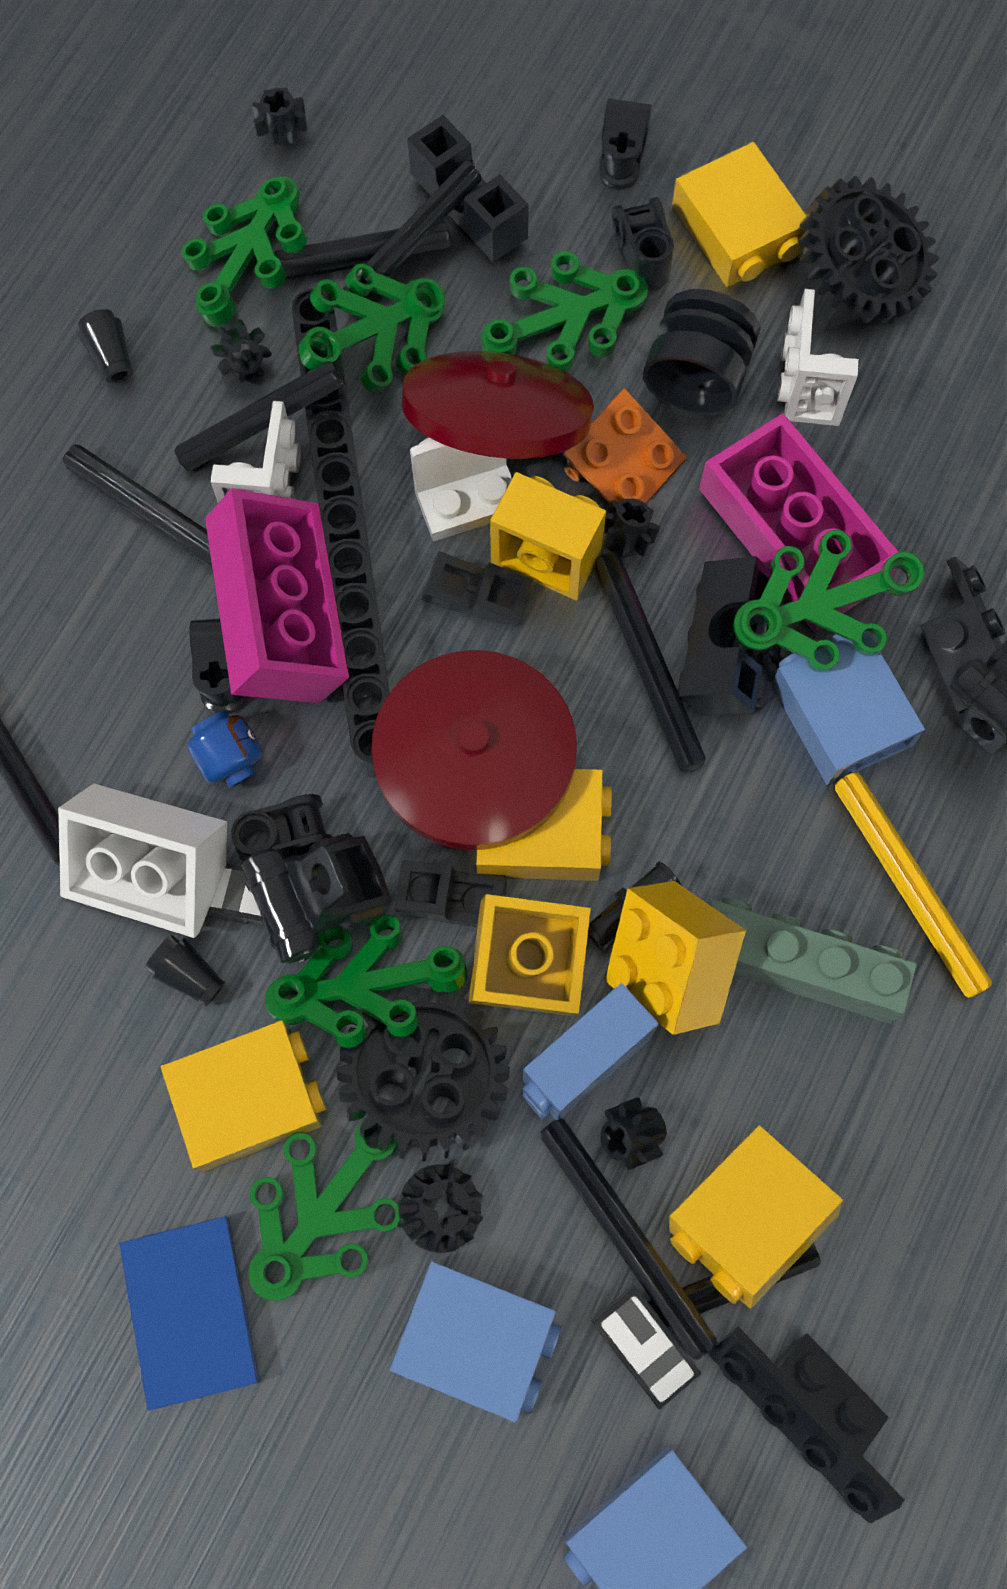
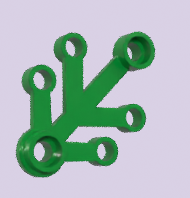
(275, 201)
(569, 309)
(376, 321)
(819, 604)
(358, 983)
(315, 1219)

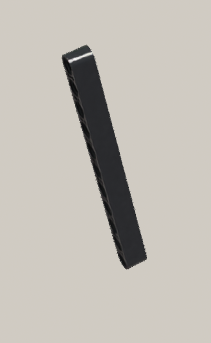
(345, 546)

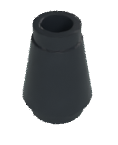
(106, 343)
(184, 970)

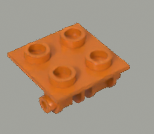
(624, 453)

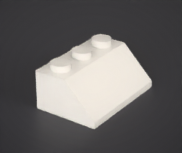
(140, 858)

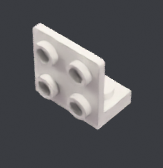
(812, 385)
(279, 462)
(456, 487)

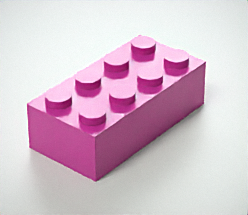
(783, 495)
(275, 597)

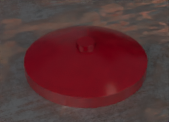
(497, 404)
(474, 749)

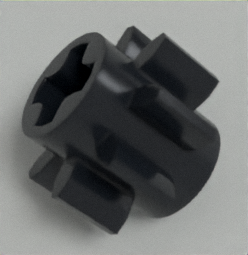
(279, 116)
(231, 343)
(629, 528)
(633, 1133)

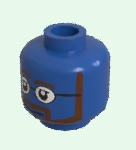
(224, 748)

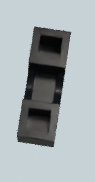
(491, 212)
(715, 674)

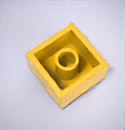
(547, 534)
(529, 955)
(675, 955)

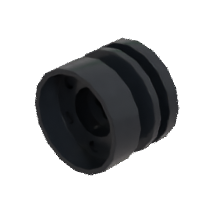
(701, 352)

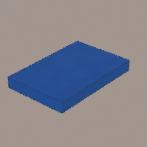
(188, 1313)

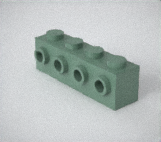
(820, 964)

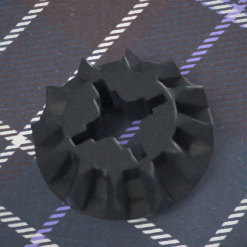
(421, 1222)

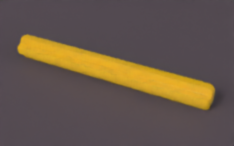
(913, 885)

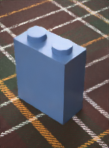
(848, 713)
(587, 1054)
(476, 1342)
(653, 1533)

